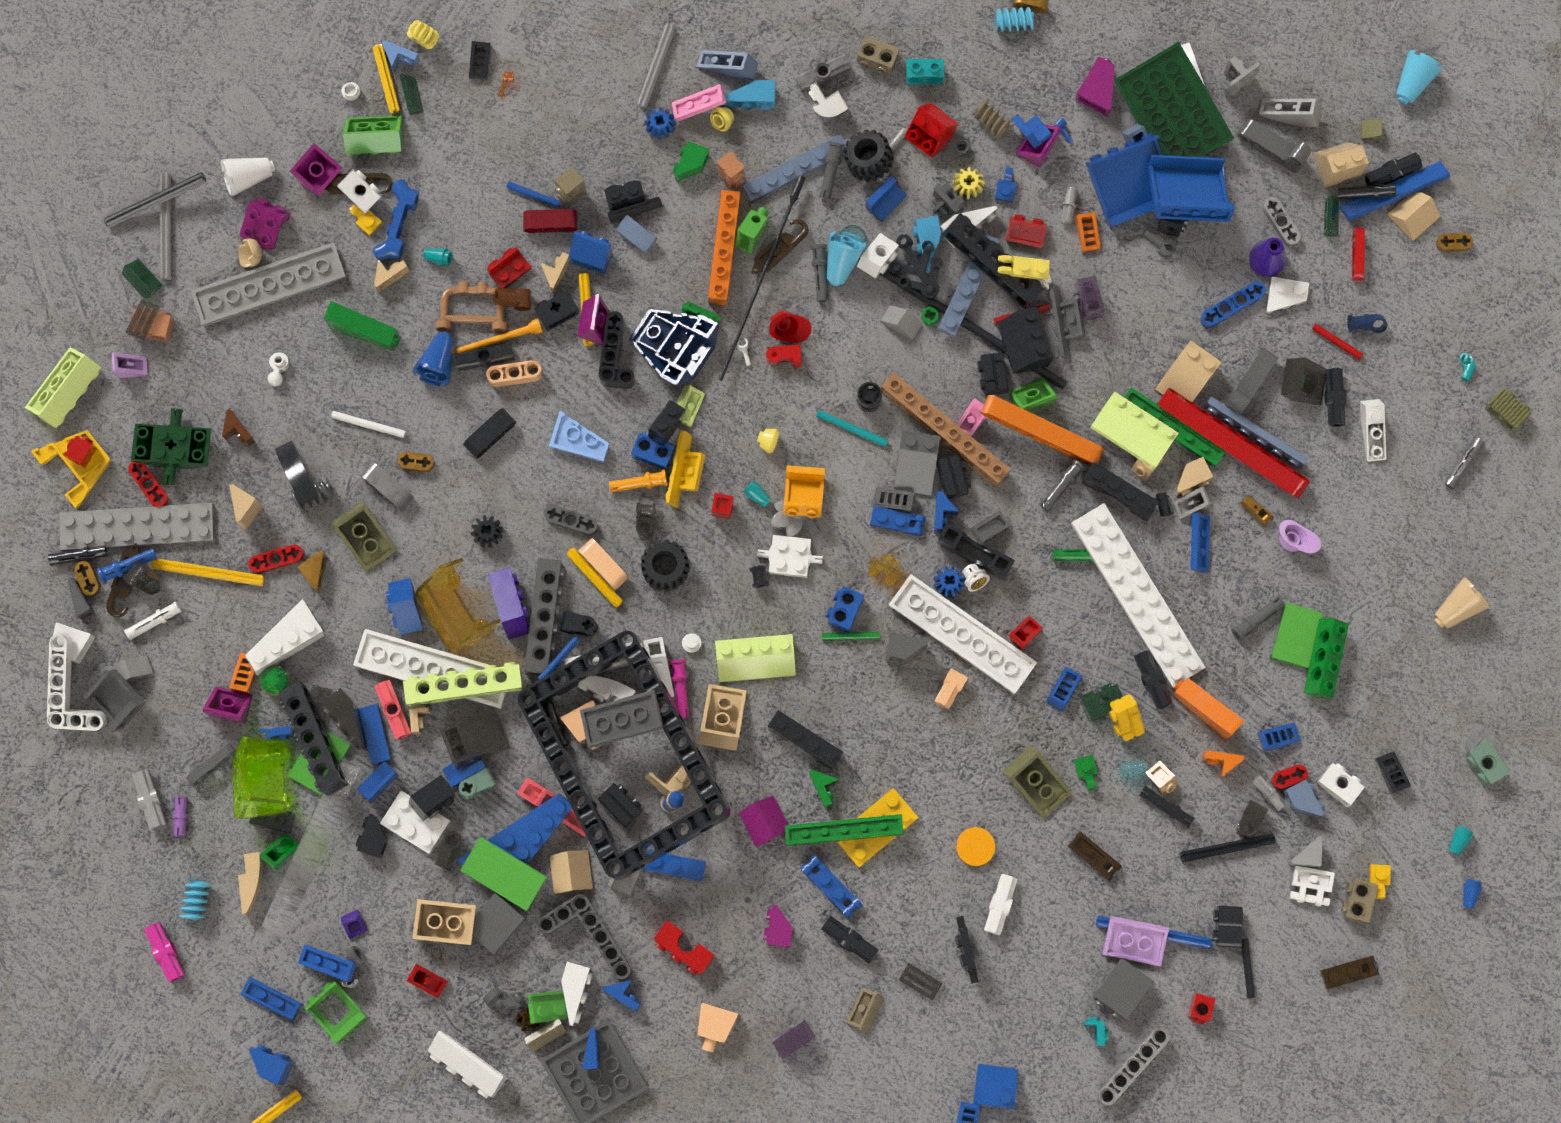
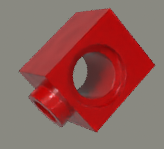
(722, 506)
(1208, 1002)

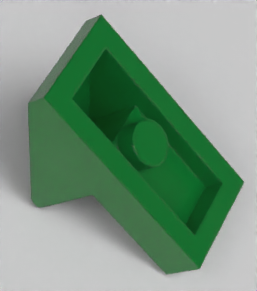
(820, 782)
(279, 851)

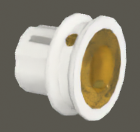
(976, 578)

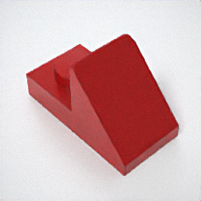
(1025, 632)
(427, 980)

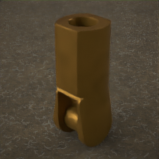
(1254, 508)

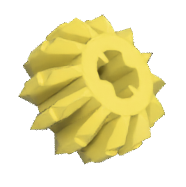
(423, 34)
(961, 184)

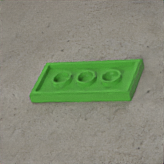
(503, 873)

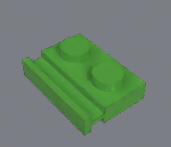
(547, 1007)

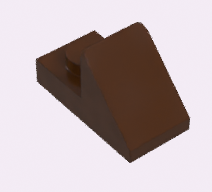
(232, 426)

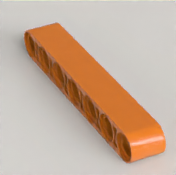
(1042, 430)

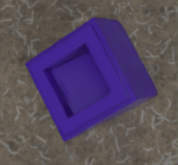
(353, 924)

